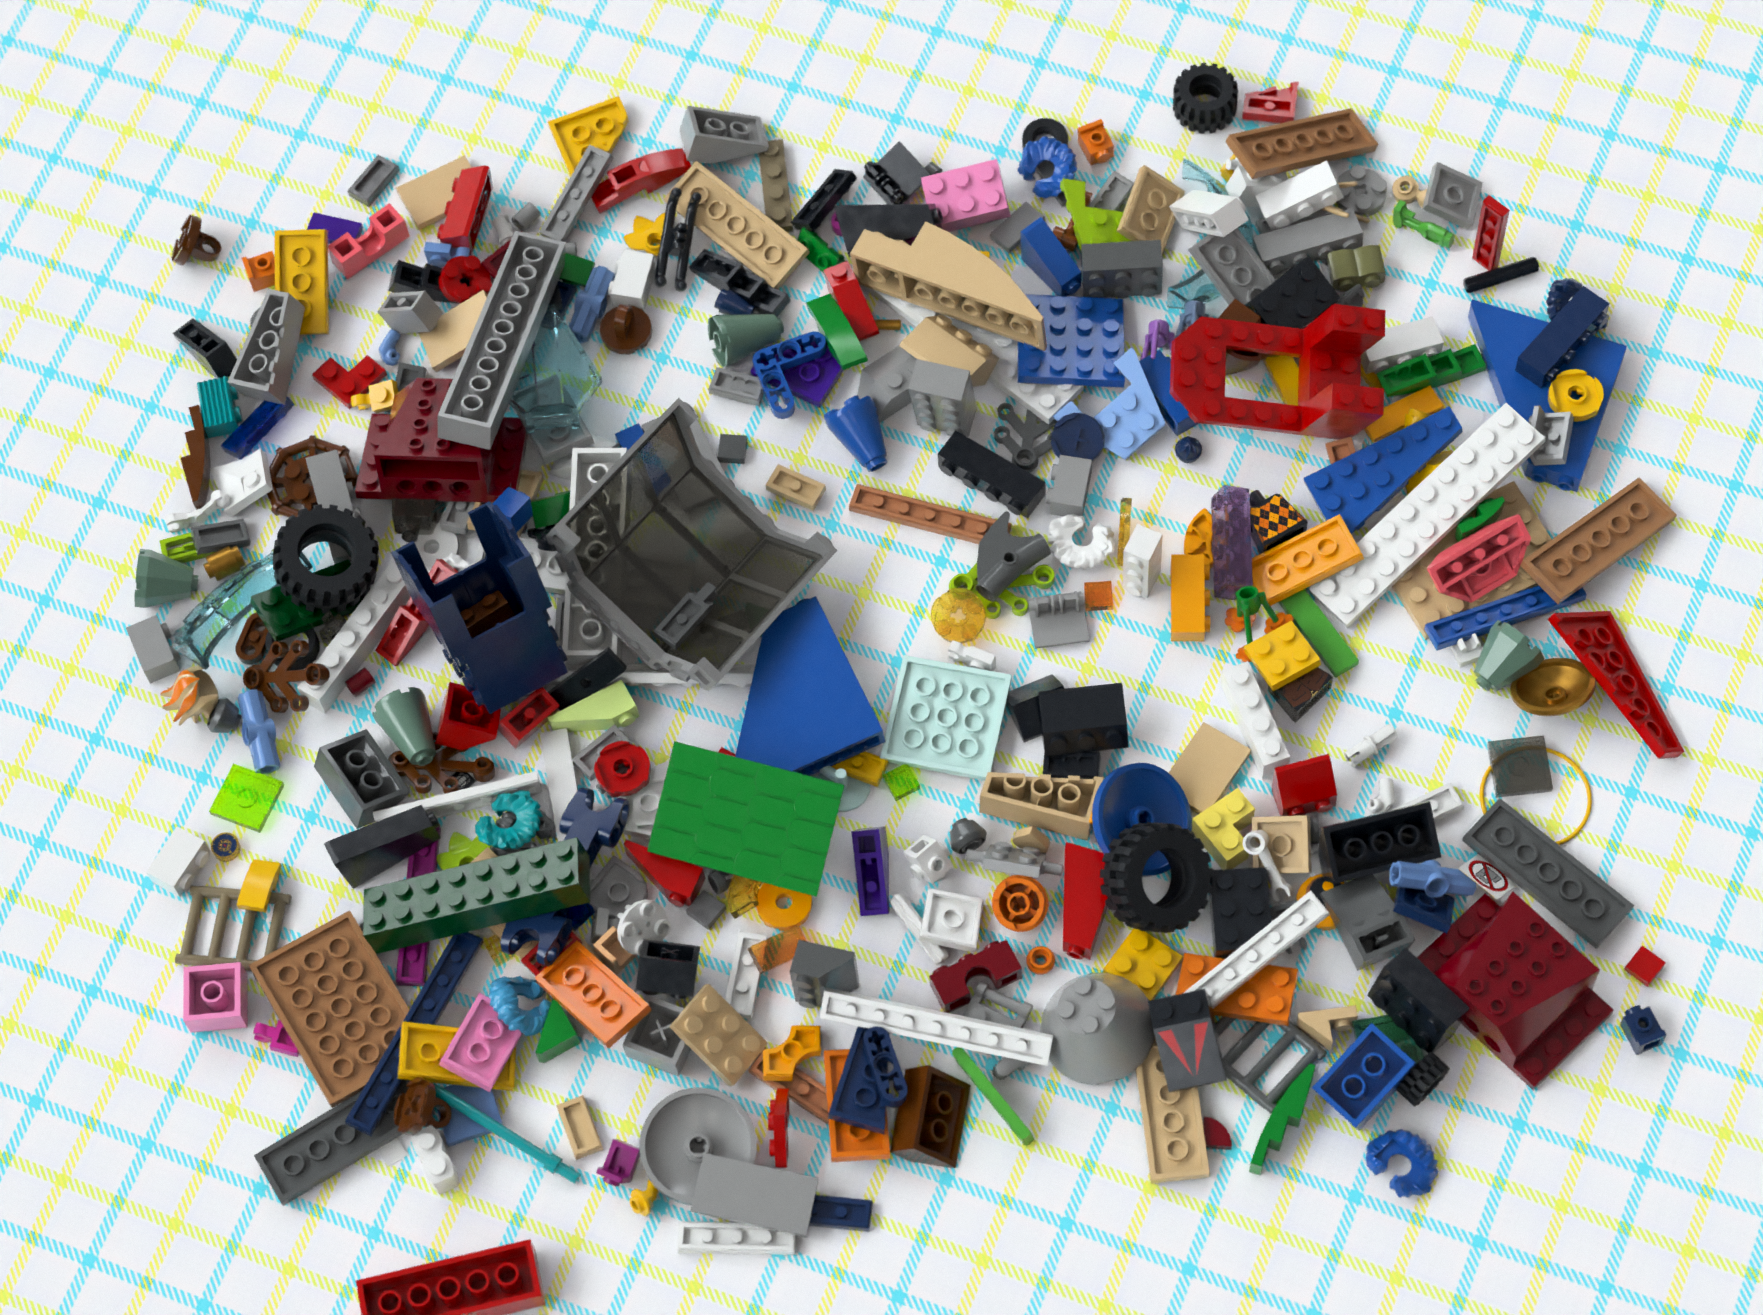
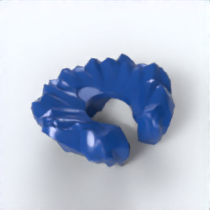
(1047, 150)
(1413, 1147)

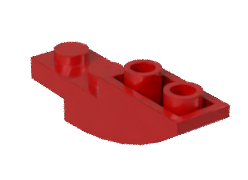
(641, 173)

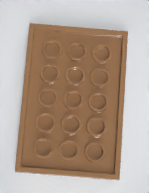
(333, 1004)

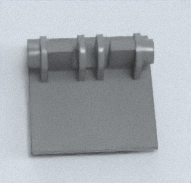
(1058, 619)

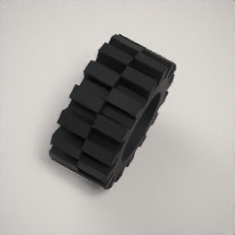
(1423, 1079)

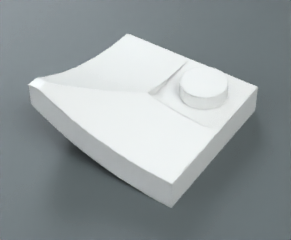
(243, 480)

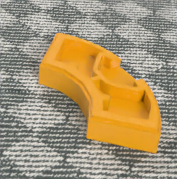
(1199, 537)

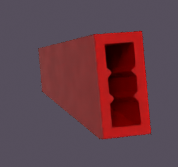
(1083, 900)

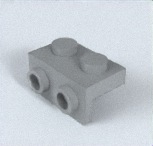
(1557, 432)

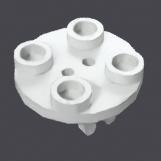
(643, 916)

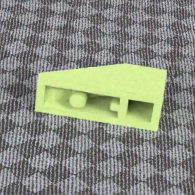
(598, 711)

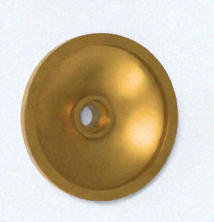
(1553, 687)

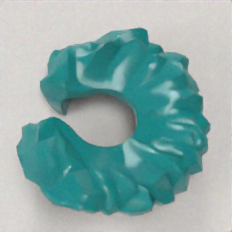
(524, 829)

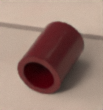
(360, 682)

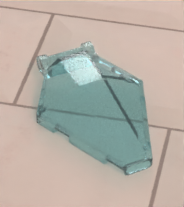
(555, 377)

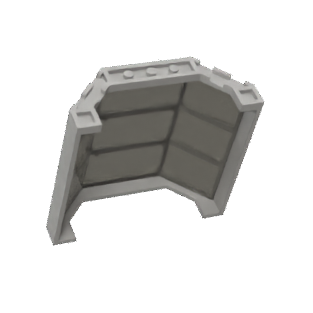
(665, 529)

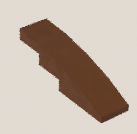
(198, 463)

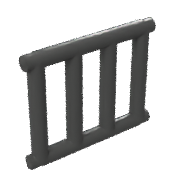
(1246, 1083)

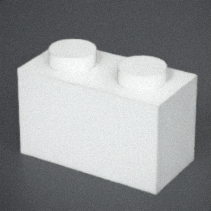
(632, 279)
(178, 861)

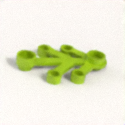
(970, 581)

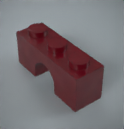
(994, 962)

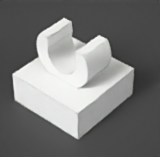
(1467, 651)

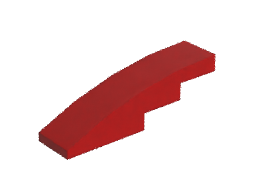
(408, 622)

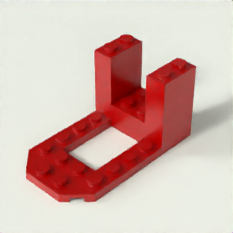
(1328, 380)

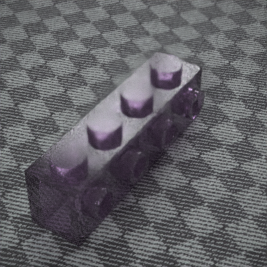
(1231, 541)

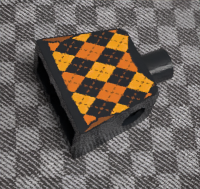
(1273, 521)

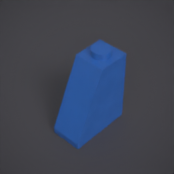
(1049, 259)

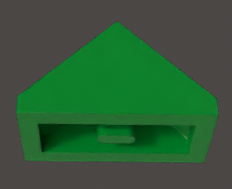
(556, 1035)

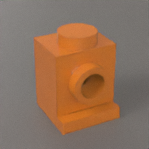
(1095, 142)
(260, 270)

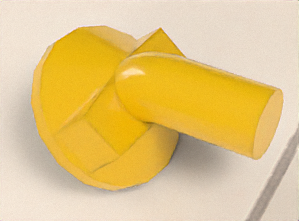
(642, 1200)

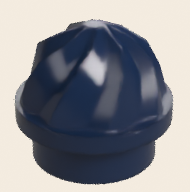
(1188, 449)

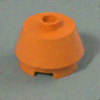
(1020, 903)

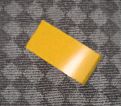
(258, 885)

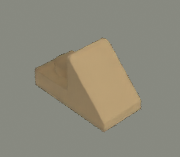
(1320, 1022)

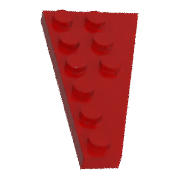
(1609, 659)

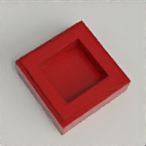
(1644, 966)

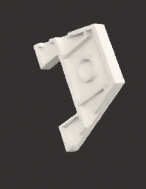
(645, 803)

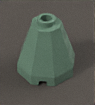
(162, 580)
(1505, 657)

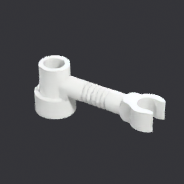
(1254, 848)

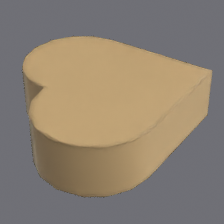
(1031, 837)

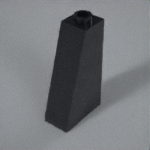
(891, 220)
(382, 844)

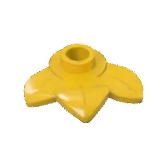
(646, 234)

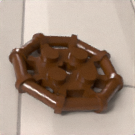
(297, 473)

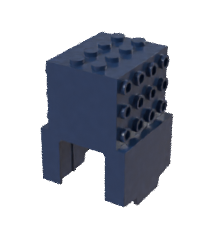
(512, 655)

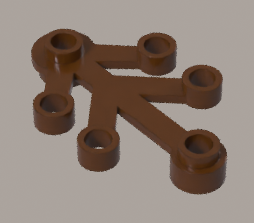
(259, 677)
(482, 769)

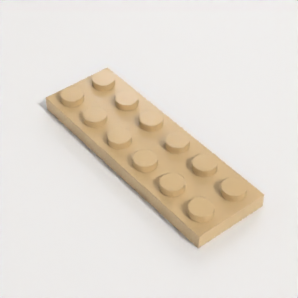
(740, 227)
(1170, 1125)

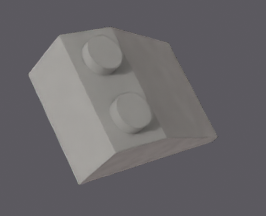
(720, 135)

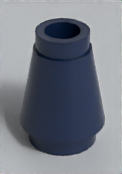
(732, 304)

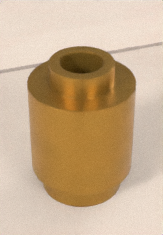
(224, 563)

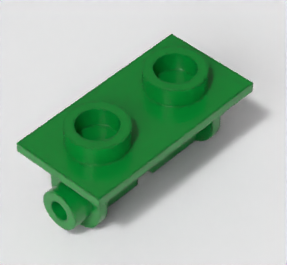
(819, 253)

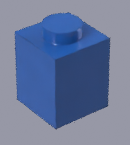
(515, 507)

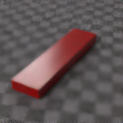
(1490, 233)

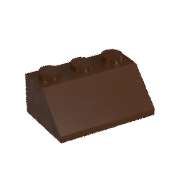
(931, 1118)

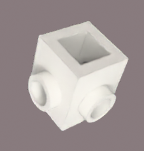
(928, 859)

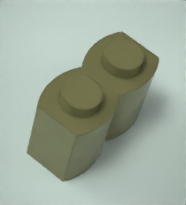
(1355, 267)

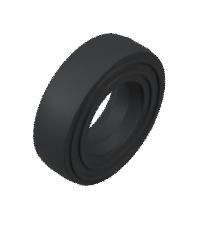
(1044, 125)

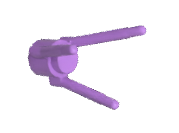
(1157, 336)

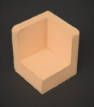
(611, 951)

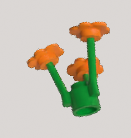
(1248, 605)

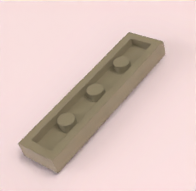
(776, 185)

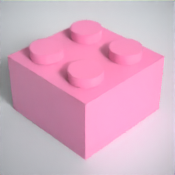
(215, 997)

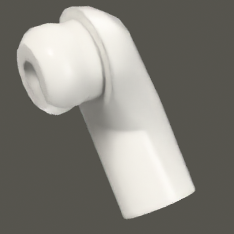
(1385, 799)

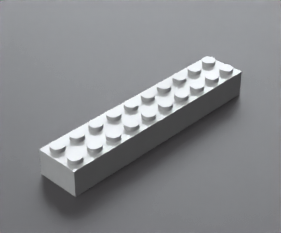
(501, 340)

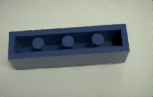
(1562, 337)

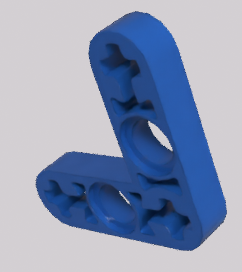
(775, 368)

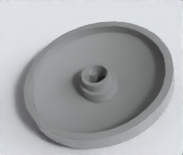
(686, 1128)

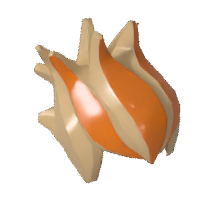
(191, 695)

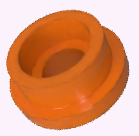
(1040, 952)

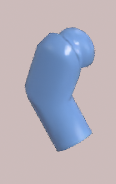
(387, 348)

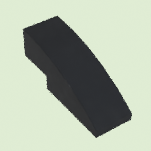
(411, 278)

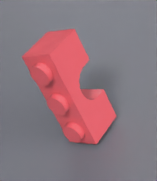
(385, 232)

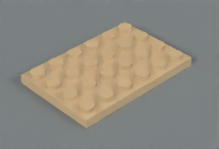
(1419, 592)

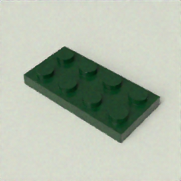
(285, 618)

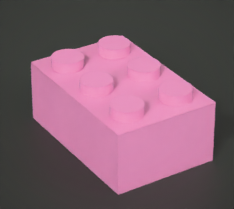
(968, 195)

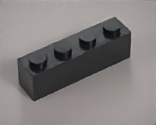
(991, 474)

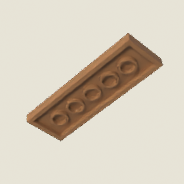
(1301, 143)
(1598, 540)

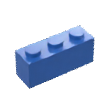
(1158, 377)

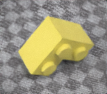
(1220, 827)

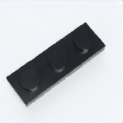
(824, 200)

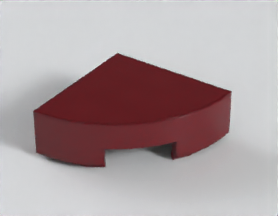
(1216, 1134)

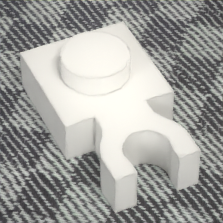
(972, 656)

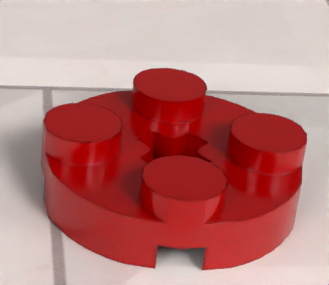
(467, 267)
(622, 784)

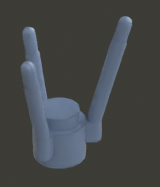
(1192, 311)

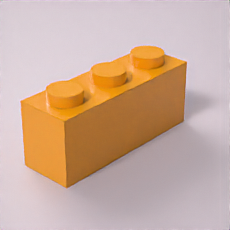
(1189, 597)

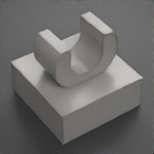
(601, 924)

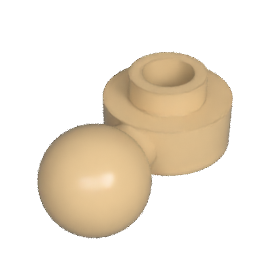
(1411, 194)

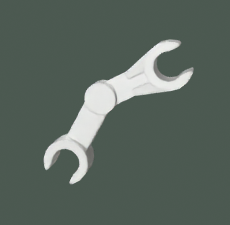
(178, 521)

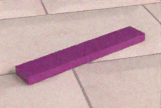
(414, 959)

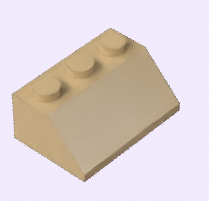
(947, 345)

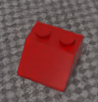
(463, 721)
(1305, 787)

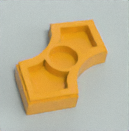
(782, 1061)

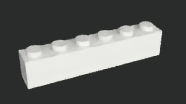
(358, 637)

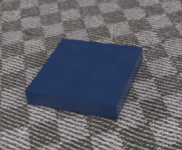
(1425, 909)

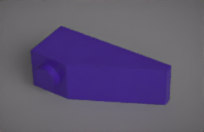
(872, 870)

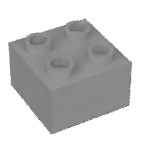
(654, 1041)

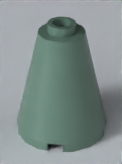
(742, 335)
(407, 724)

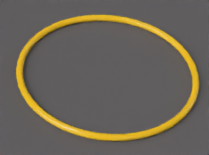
(1589, 796)

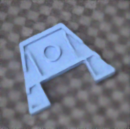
(1131, 416)

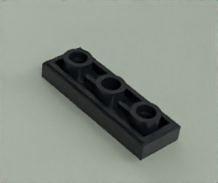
(599, 671)

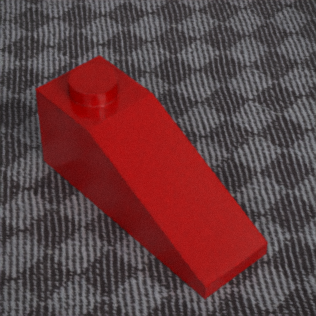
(847, 293)
(673, 878)

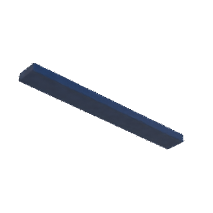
(426, 1010)

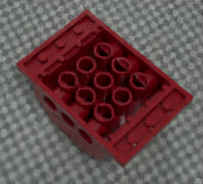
(410, 460)
(1522, 985)

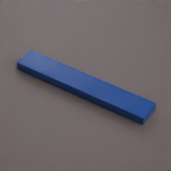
(1509, 609)

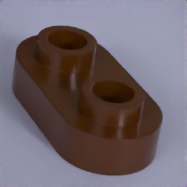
(252, 640)

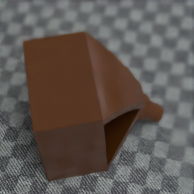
(1236, 359)

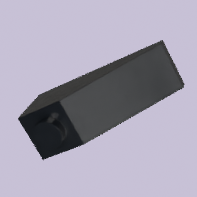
(206, 348)

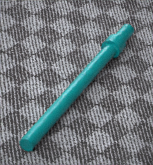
(551, 1162)

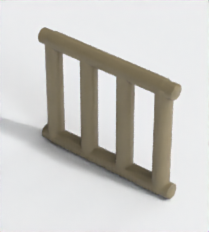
(225, 896)

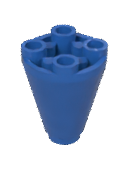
(859, 431)

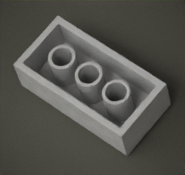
(942, 398)

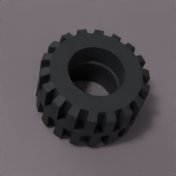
(1205, 81)

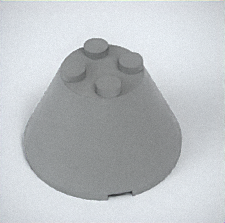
(1098, 1028)

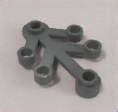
(1028, 432)

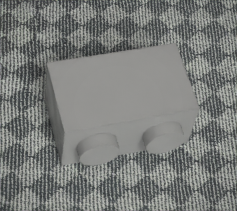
(410, 312)
(1070, 486)
(153, 648)

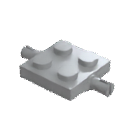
(1016, 861)

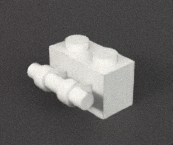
(1245, 188)

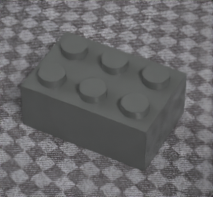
(1122, 269)

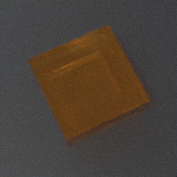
(1098, 596)

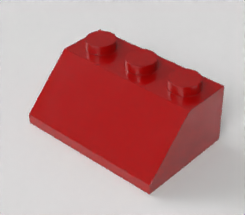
(467, 208)

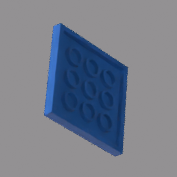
(1081, 340)

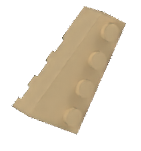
(1041, 801)

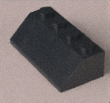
(1377, 841)

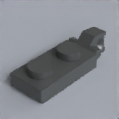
(686, 616)

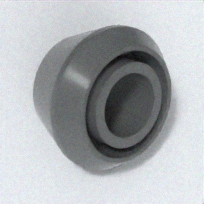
(224, 717)
(966, 835)

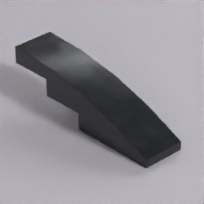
(728, 274)

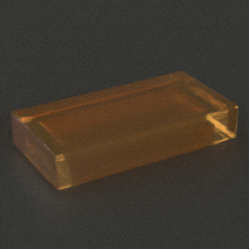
(776, 949)

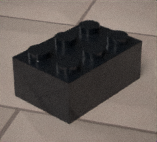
(1294, 297)
(1238, 907)
(1418, 1001)

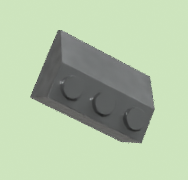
(360, 777)
(820, 968)

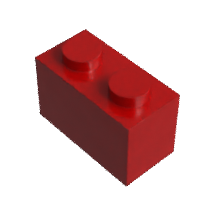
(528, 717)

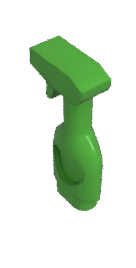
(1428, 230)

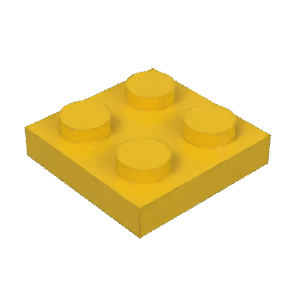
(1282, 655)
(1144, 962)

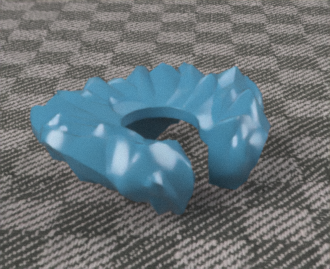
(505, 1003)

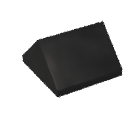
(1025, 708)

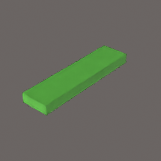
(1319, 633)
(993, 1096)

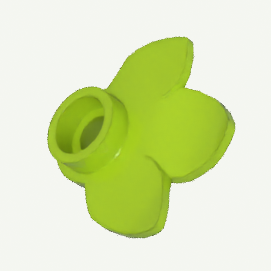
(461, 851)

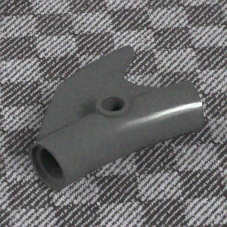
(1005, 557)

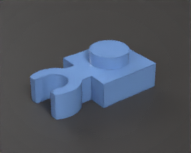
(439, 253)

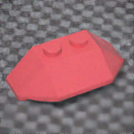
(1481, 560)

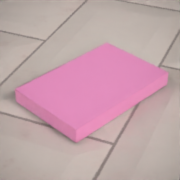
(480, 1045)

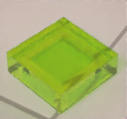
(901, 781)

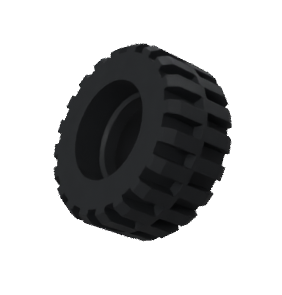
(325, 526)
(1188, 877)

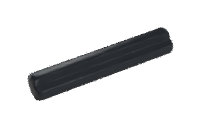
(1501, 274)

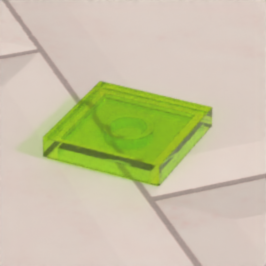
(246, 798)

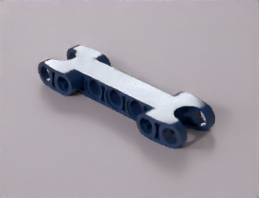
(593, 831)

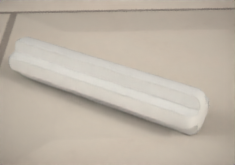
(913, 922)

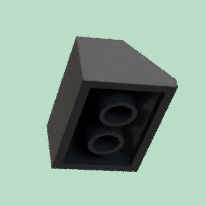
(1083, 719)

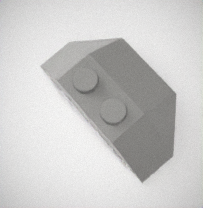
(888, 382)

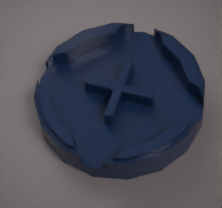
(1078, 437)

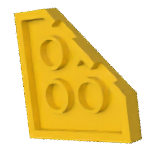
(594, 125)

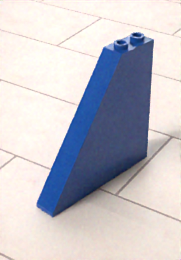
(1501, 340)
(805, 697)

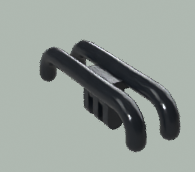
(676, 240)

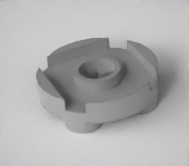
(1368, 180)

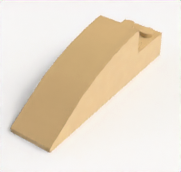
(948, 279)

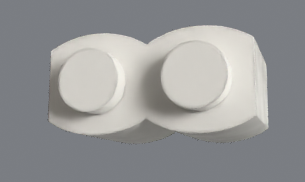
(435, 1160)

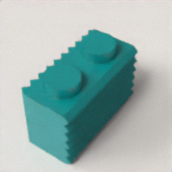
(218, 407)

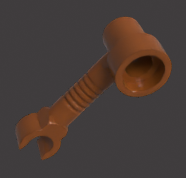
(1067, 236)

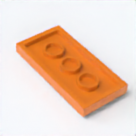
(593, 994)
(1263, 998)
(849, 1141)

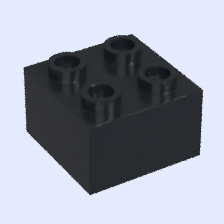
(667, 968)

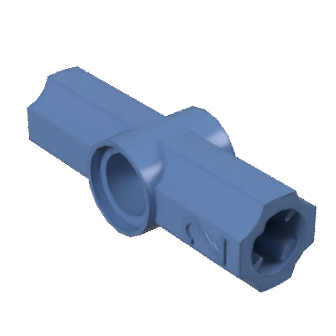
(591, 303)
(258, 731)
(1431, 878)

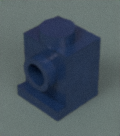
(1642, 1038)

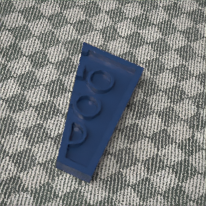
(857, 1095)

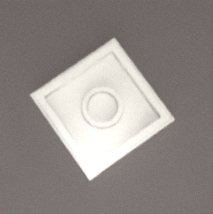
(951, 920)

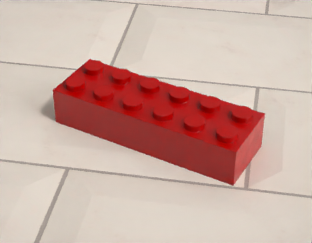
(475, 1283)

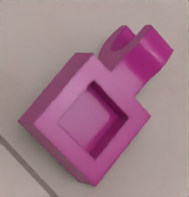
(277, 1036)

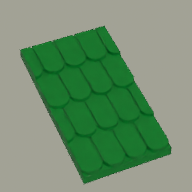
(745, 818)

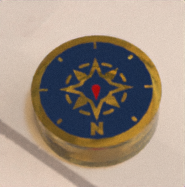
(225, 847)

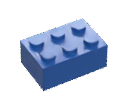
(1364, 1076)

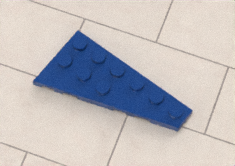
(1376, 473)

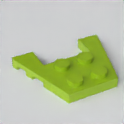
(1090, 223)

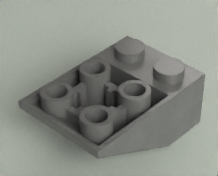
(1367, 921)

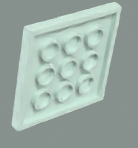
(946, 717)

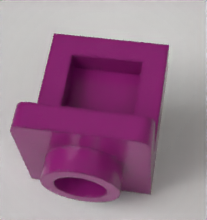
(619, 1163)

